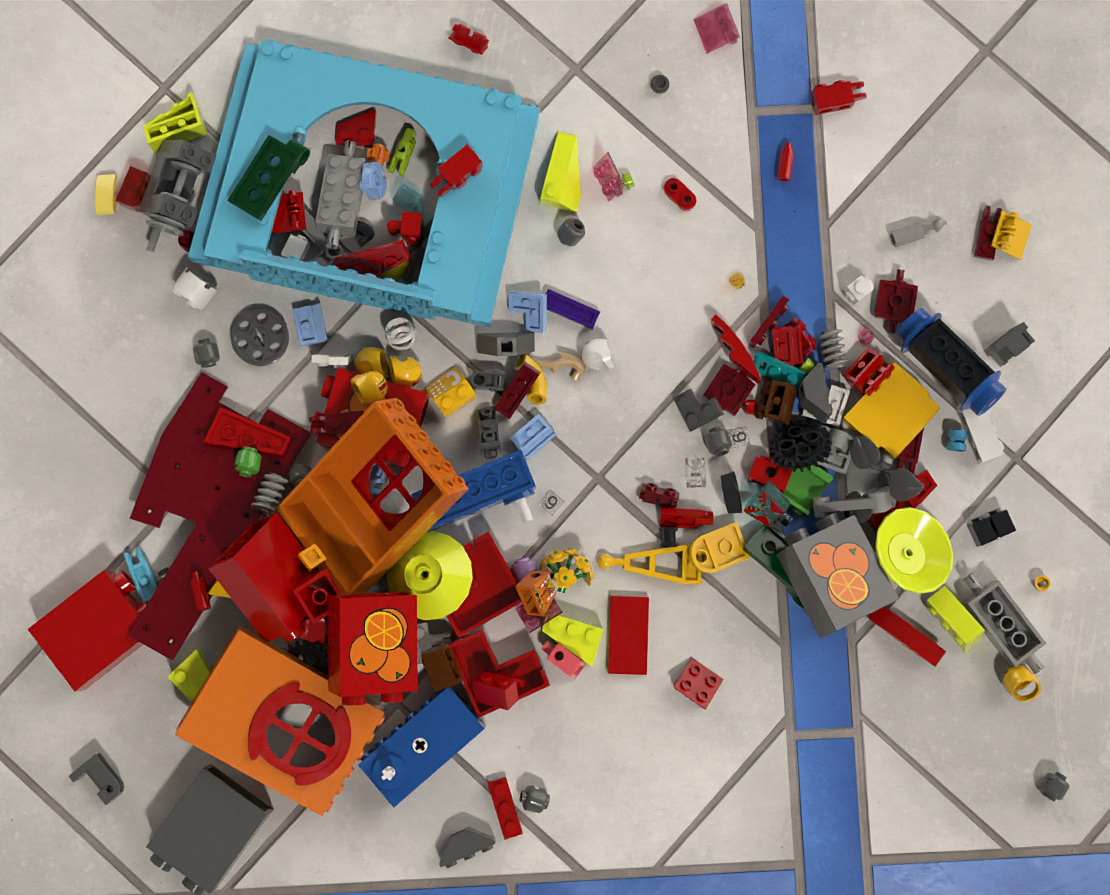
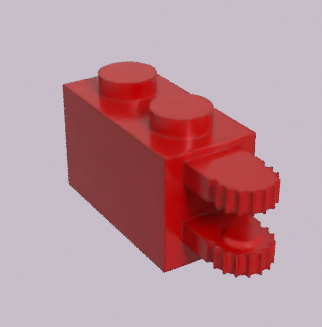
(835, 96)
(457, 170)

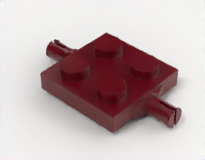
(895, 301)
(730, 389)

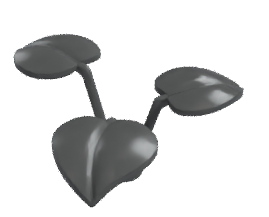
(902, 481)

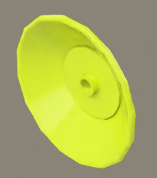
(927, 548)
(447, 578)

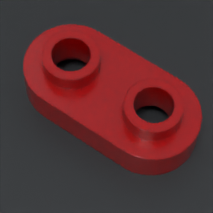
(679, 194)

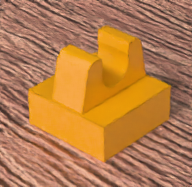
(312, 557)

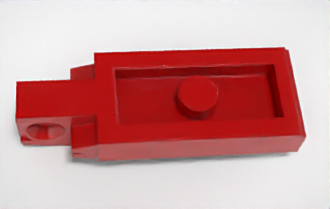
(685, 518)

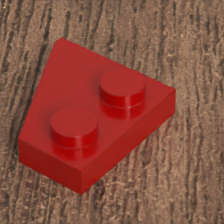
(358, 129)

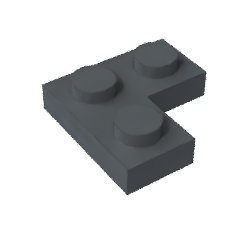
(695, 414)

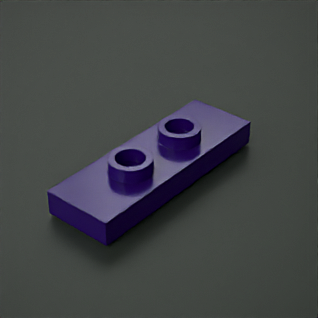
(571, 309)

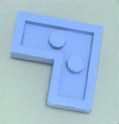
(533, 305)

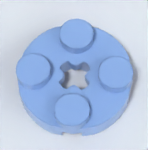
(372, 181)

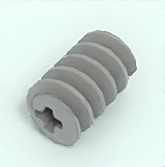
(832, 349)
(269, 493)

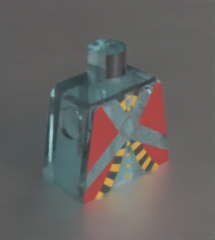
(769, 506)

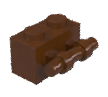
(776, 402)
(441, 666)

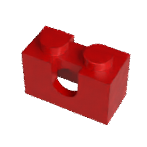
(759, 476)

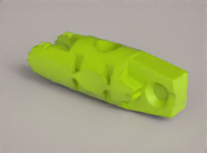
(403, 152)

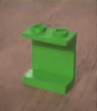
(804, 487)

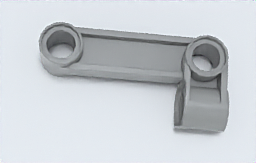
(320, 241)
(876, 501)

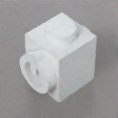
(858, 289)

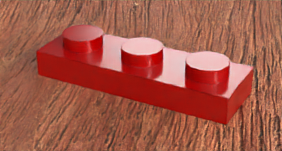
(505, 808)

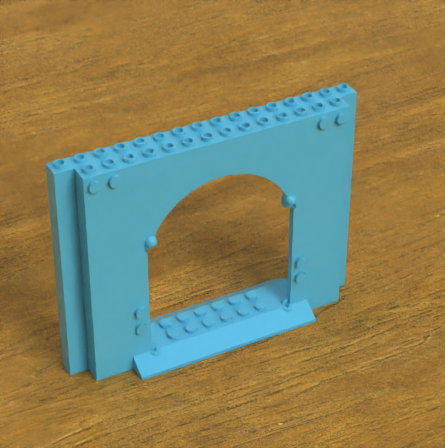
(288, 90)

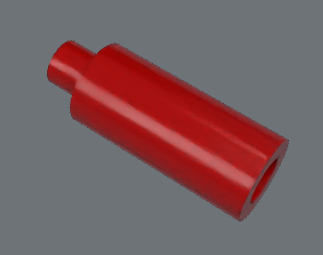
(785, 163)
(199, 592)

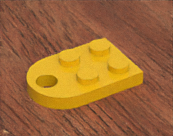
(720, 549)

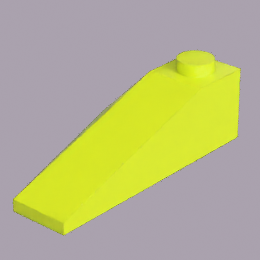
(562, 179)

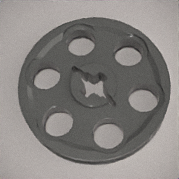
(264, 329)

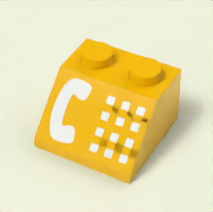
(451, 392)

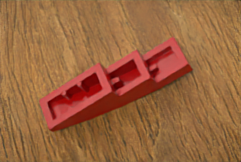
(739, 355)
(908, 635)

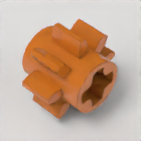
(378, 154)

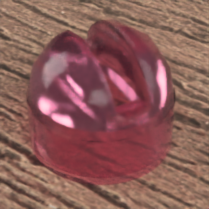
(864, 332)

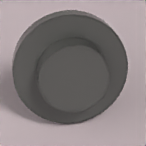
(660, 84)

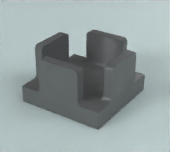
(1010, 344)

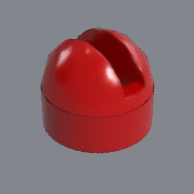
(750, 408)

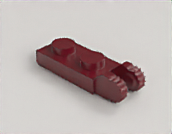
(986, 234)
(336, 422)
(911, 453)

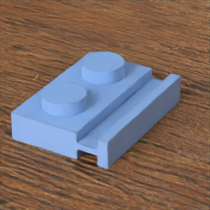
(310, 325)
(533, 436)

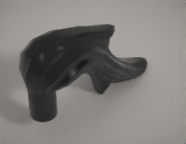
(366, 231)

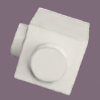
(296, 246)

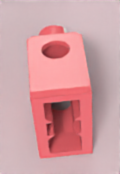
(569, 664)

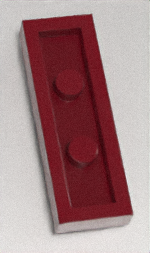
(769, 322)
(517, 390)

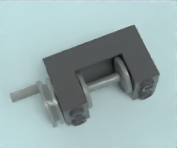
(171, 187)

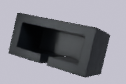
(991, 527)

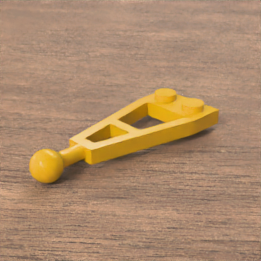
(690, 574)

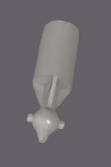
(914, 232)

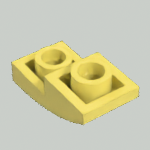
(105, 194)

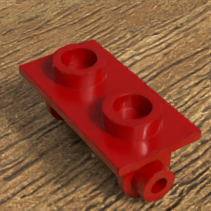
(476, 43)
(808, 342)

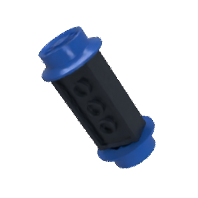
(951, 361)

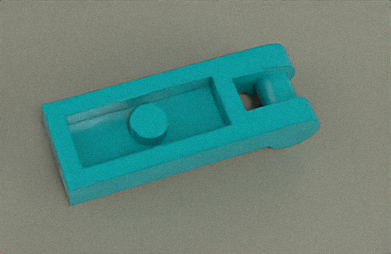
(778, 370)

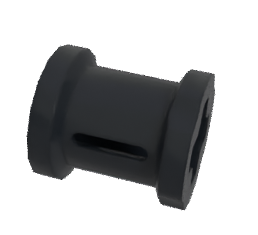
(668, 537)

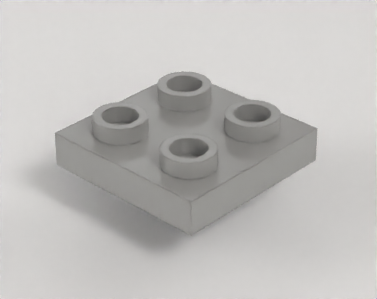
(841, 451)

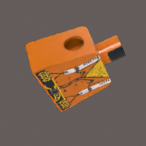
(537, 591)

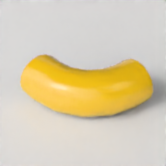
(538, 391)

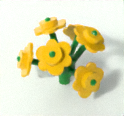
(565, 575)

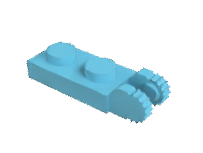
(141, 575)

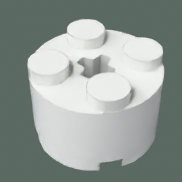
(195, 289)

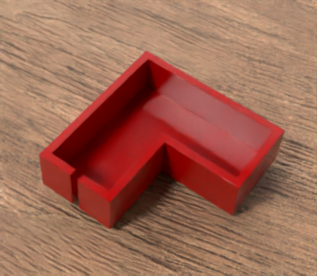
(492, 587)
(476, 656)

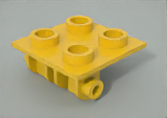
(1011, 234)

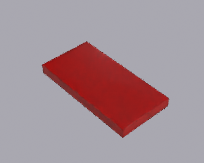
(628, 635)

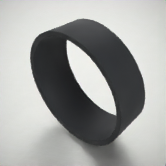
(731, 493)

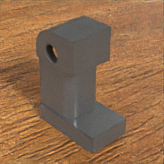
(102, 776)

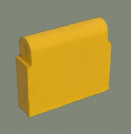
(893, 413)

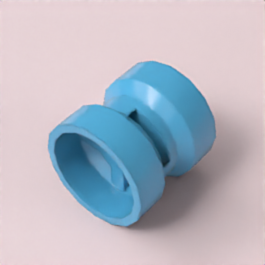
(956, 440)

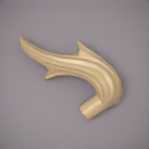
(565, 360)

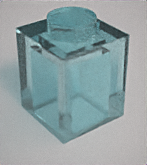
(408, 199)

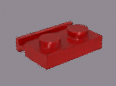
(788, 344)

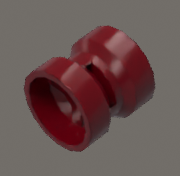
(186, 240)

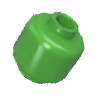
(248, 461)

